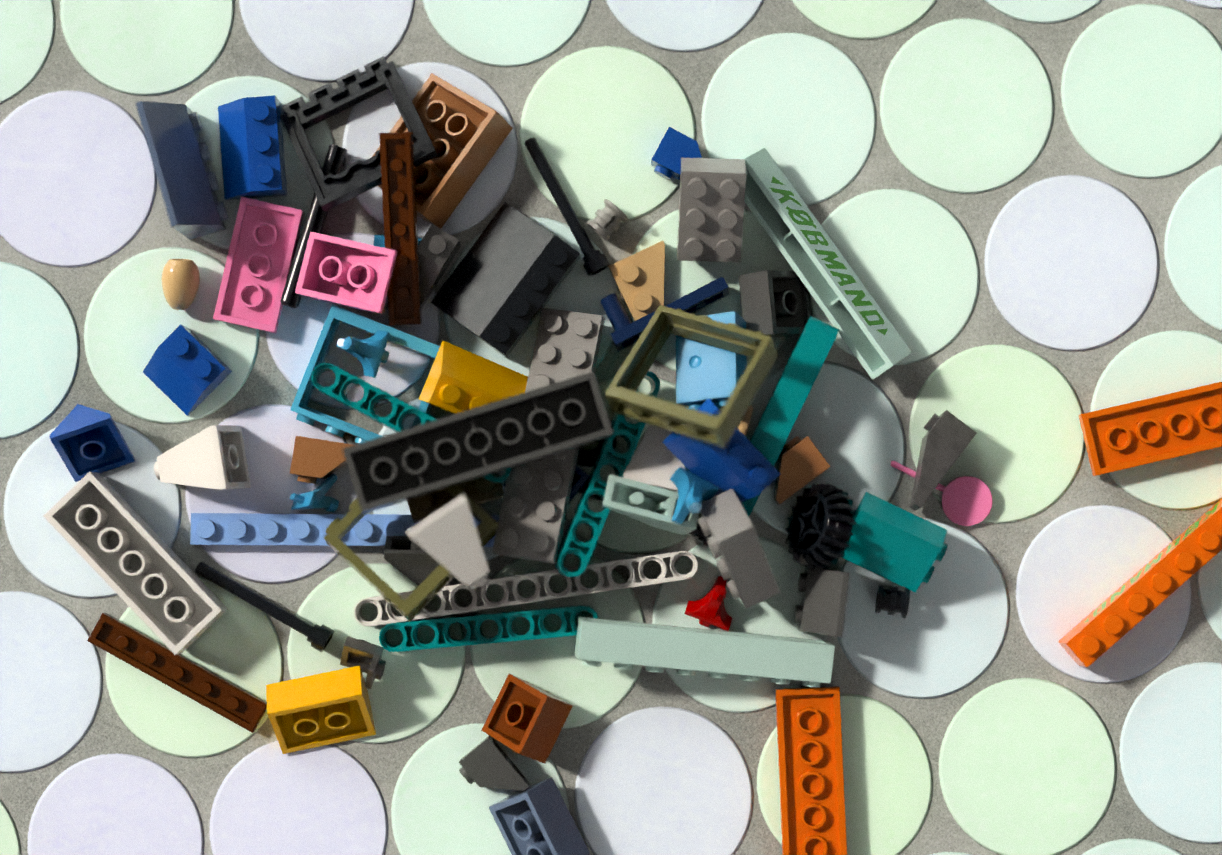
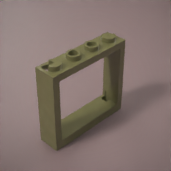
(677, 418)
(431, 585)

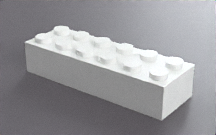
(135, 562)

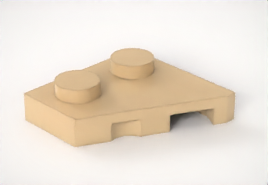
(641, 280)

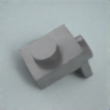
(366, 655)

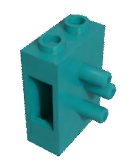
(895, 543)

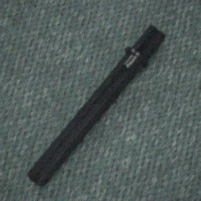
(314, 223)

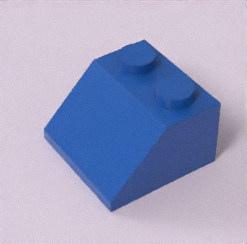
(185, 369)

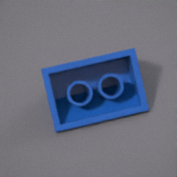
(252, 148)
(735, 467)

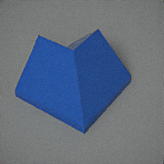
(90, 442)

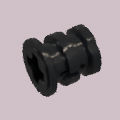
(892, 600)

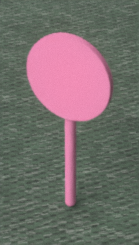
(963, 499)

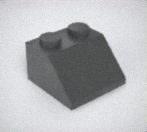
(774, 302)
(822, 601)

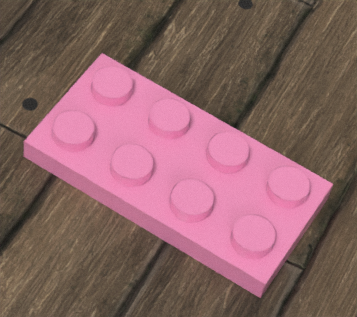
(258, 264)

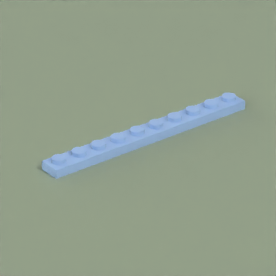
(296, 529)

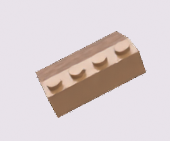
(465, 140)

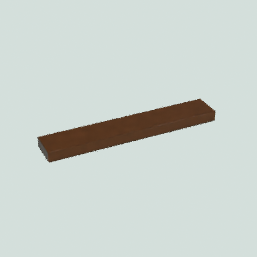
(401, 226)
(178, 672)

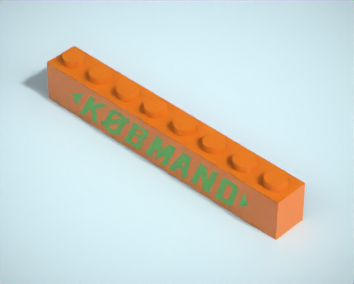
(1146, 589)

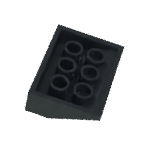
(506, 279)

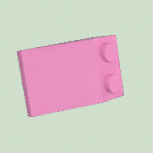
(346, 272)

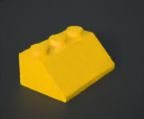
(468, 381)
(320, 709)

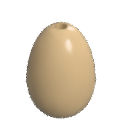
(180, 283)

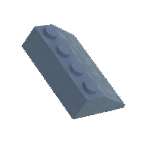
(182, 168)

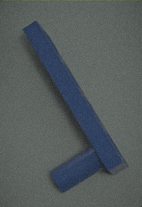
(628, 332)

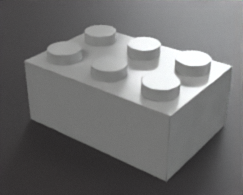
(711, 209)
(739, 549)

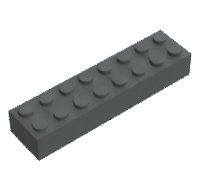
(477, 442)

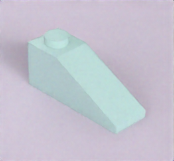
(646, 504)

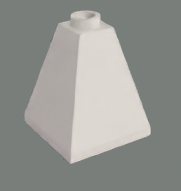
(207, 460)
(653, 460)
(453, 541)

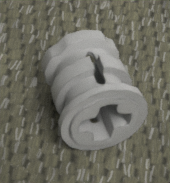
(607, 220)

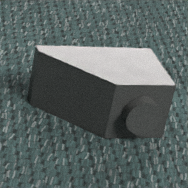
(409, 558)
(492, 768)

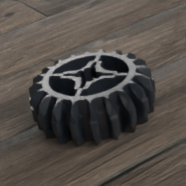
(820, 526)

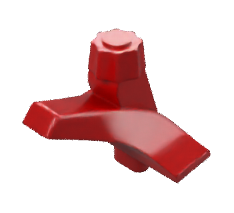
(711, 608)

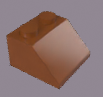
(526, 718)

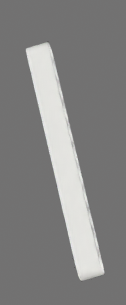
(543, 591)

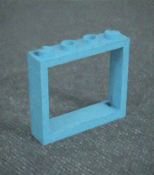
(320, 353)

